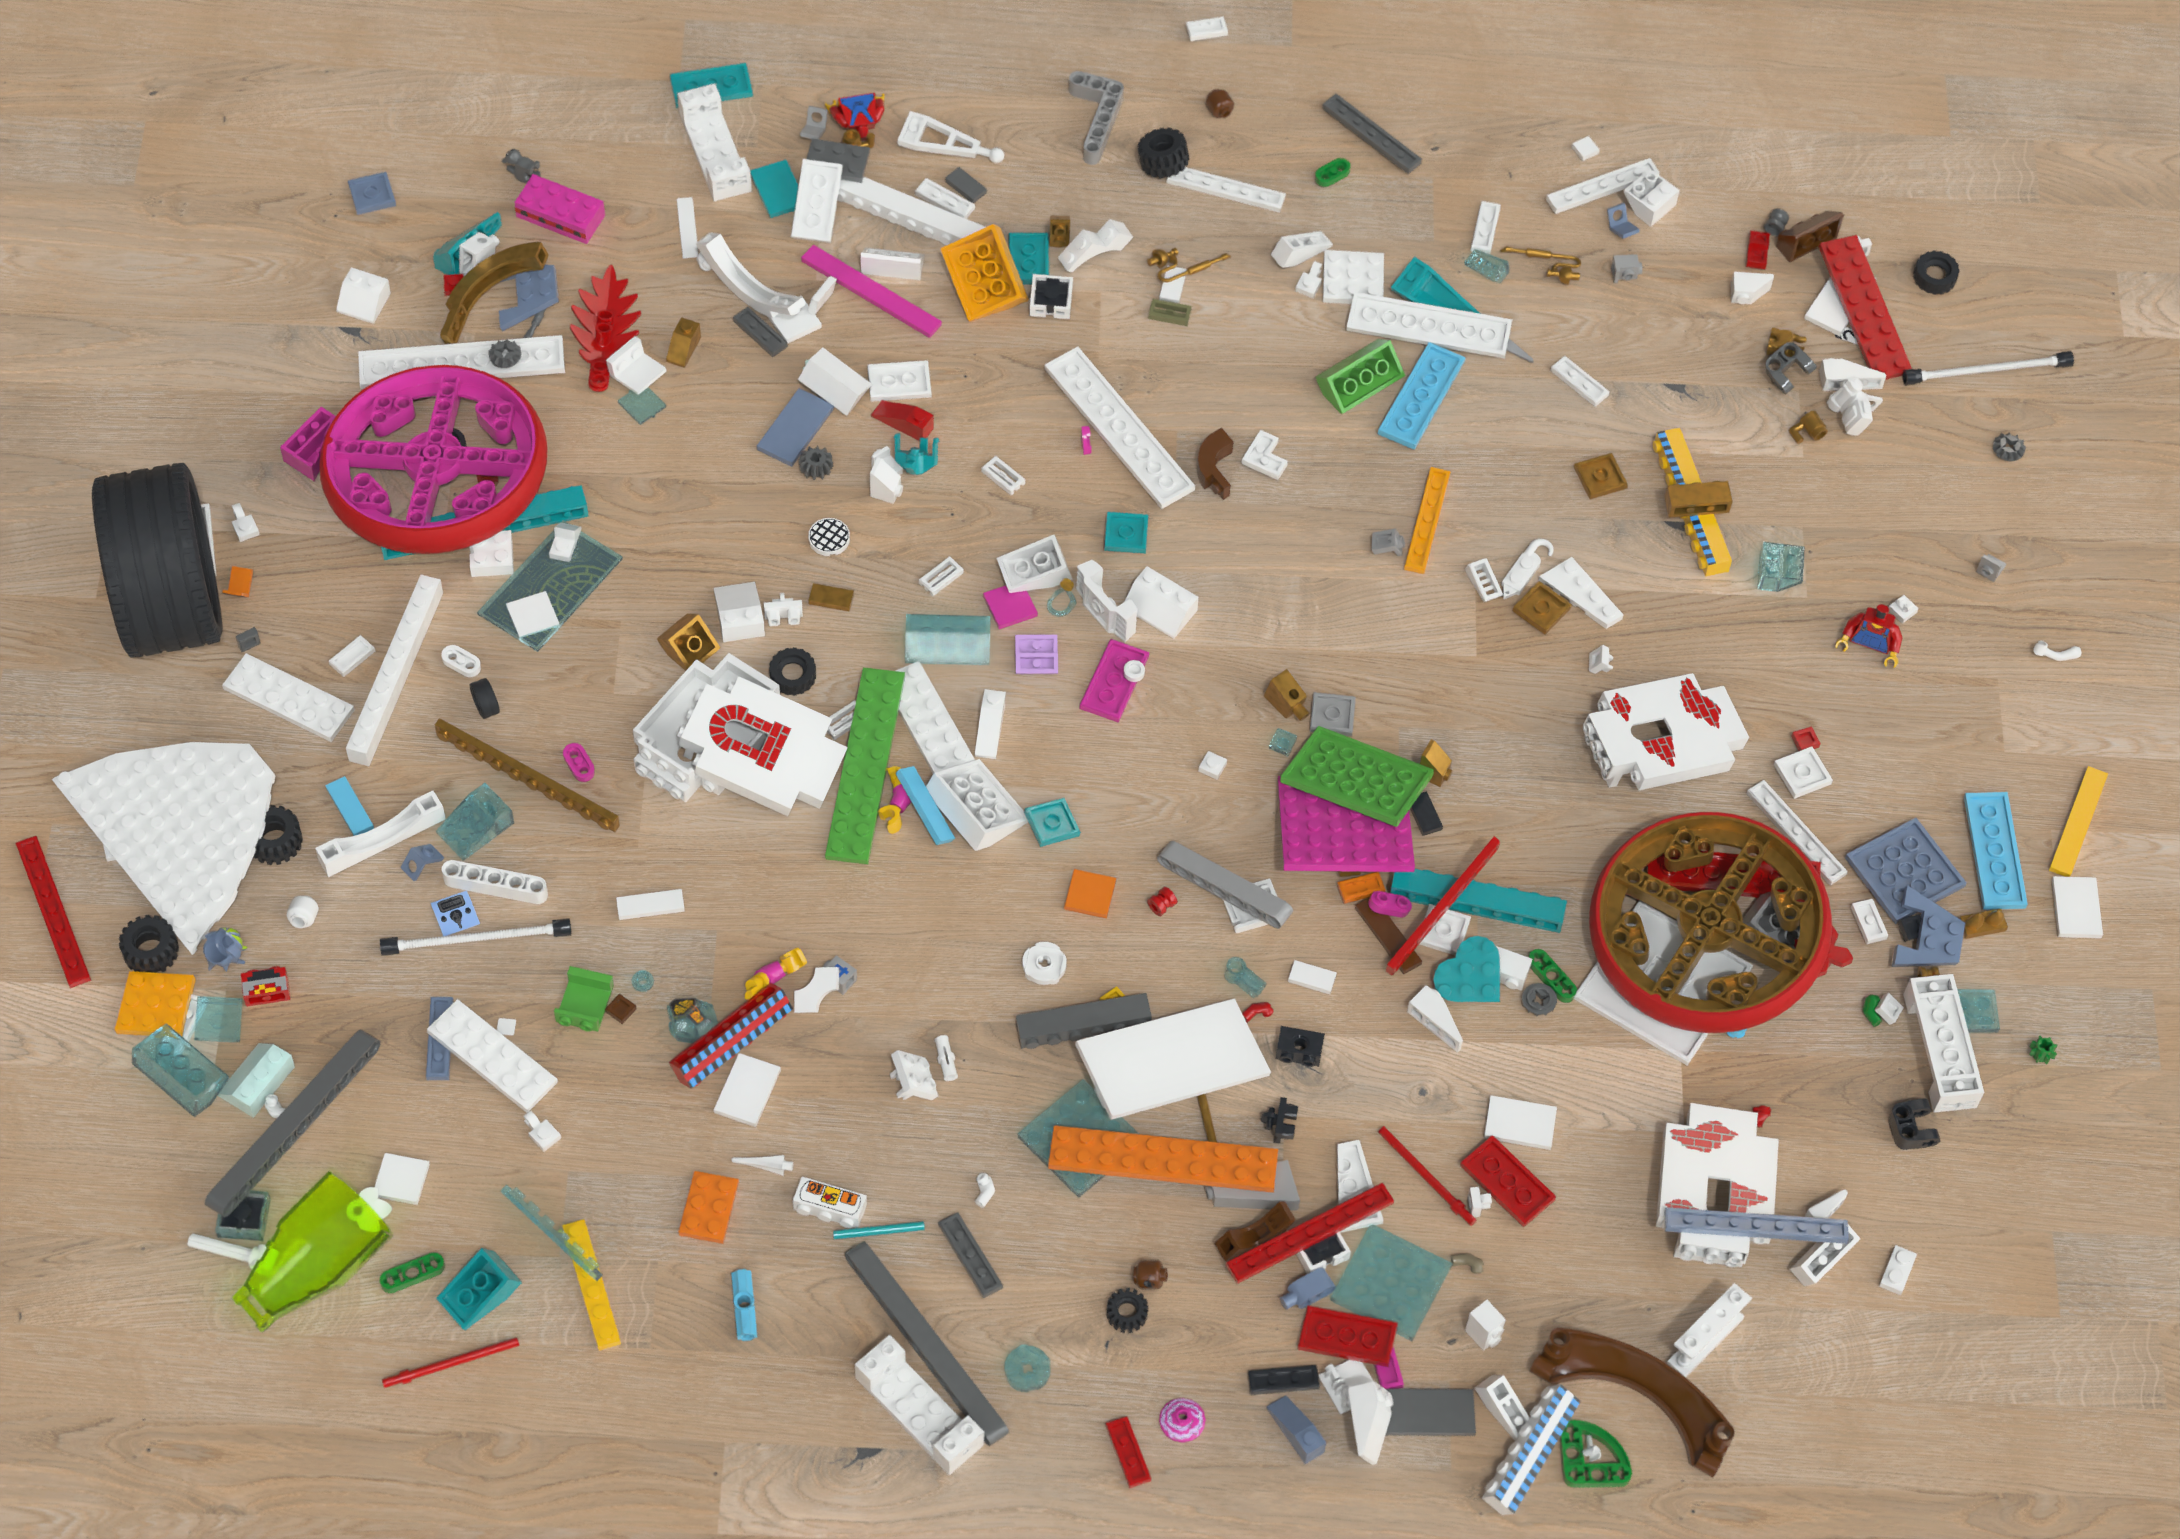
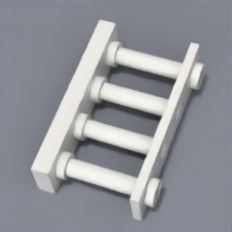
(1709, 1330)

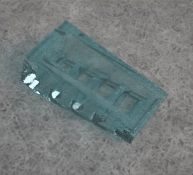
(1496, 274)

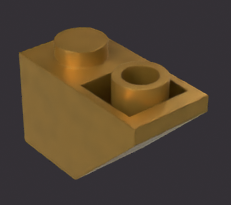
(1059, 231)

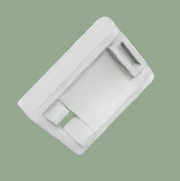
(1242, 920)

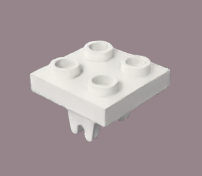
(914, 1076)

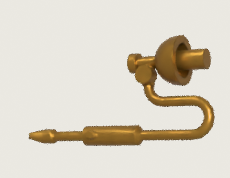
(1160, 258)
(1564, 274)

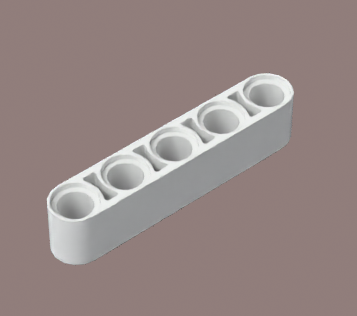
(486, 875)

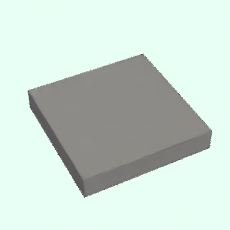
(1333, 713)

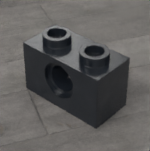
(1293, 1037)

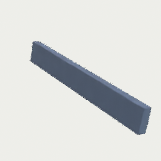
(1756, 1225)

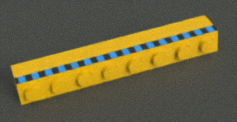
(1702, 529)

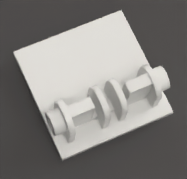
(1339, 1378)

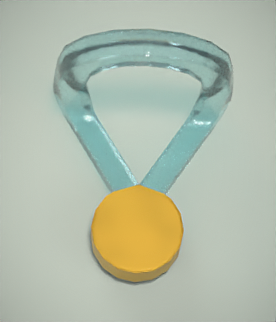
(1067, 585)

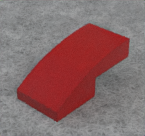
(1758, 249)

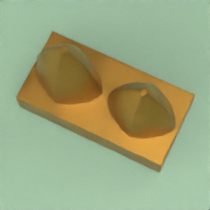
(1984, 923)

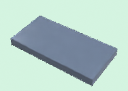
(795, 427)

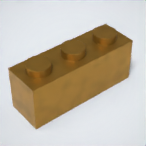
(1698, 499)

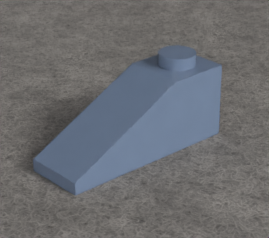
(1297, 1429)

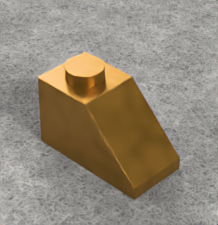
(683, 342)
(1438, 760)

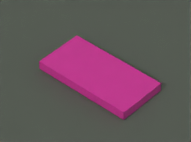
(1109, 688)

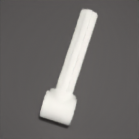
(227, 1249)

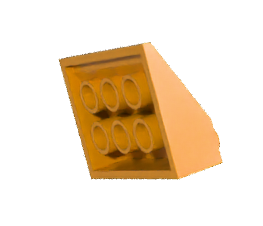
(984, 273)

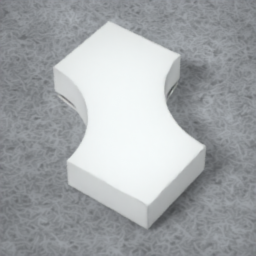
(809, 998)

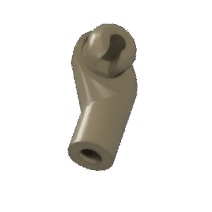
(1468, 1259)

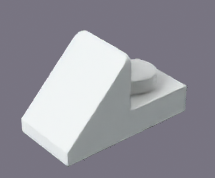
(564, 541)

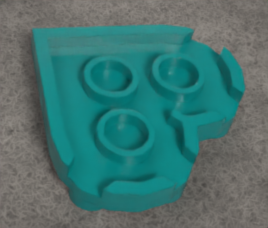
(1472, 974)

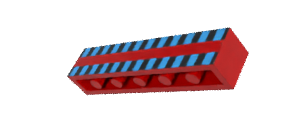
(731, 1035)

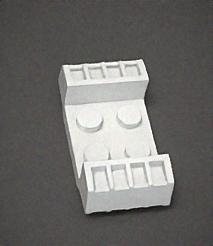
(1114, 619)

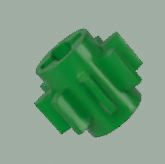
(2043, 1050)

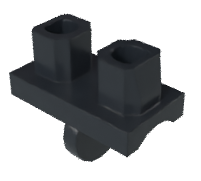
(1285, 1111)

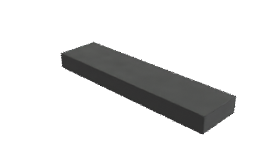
(970, 1255)

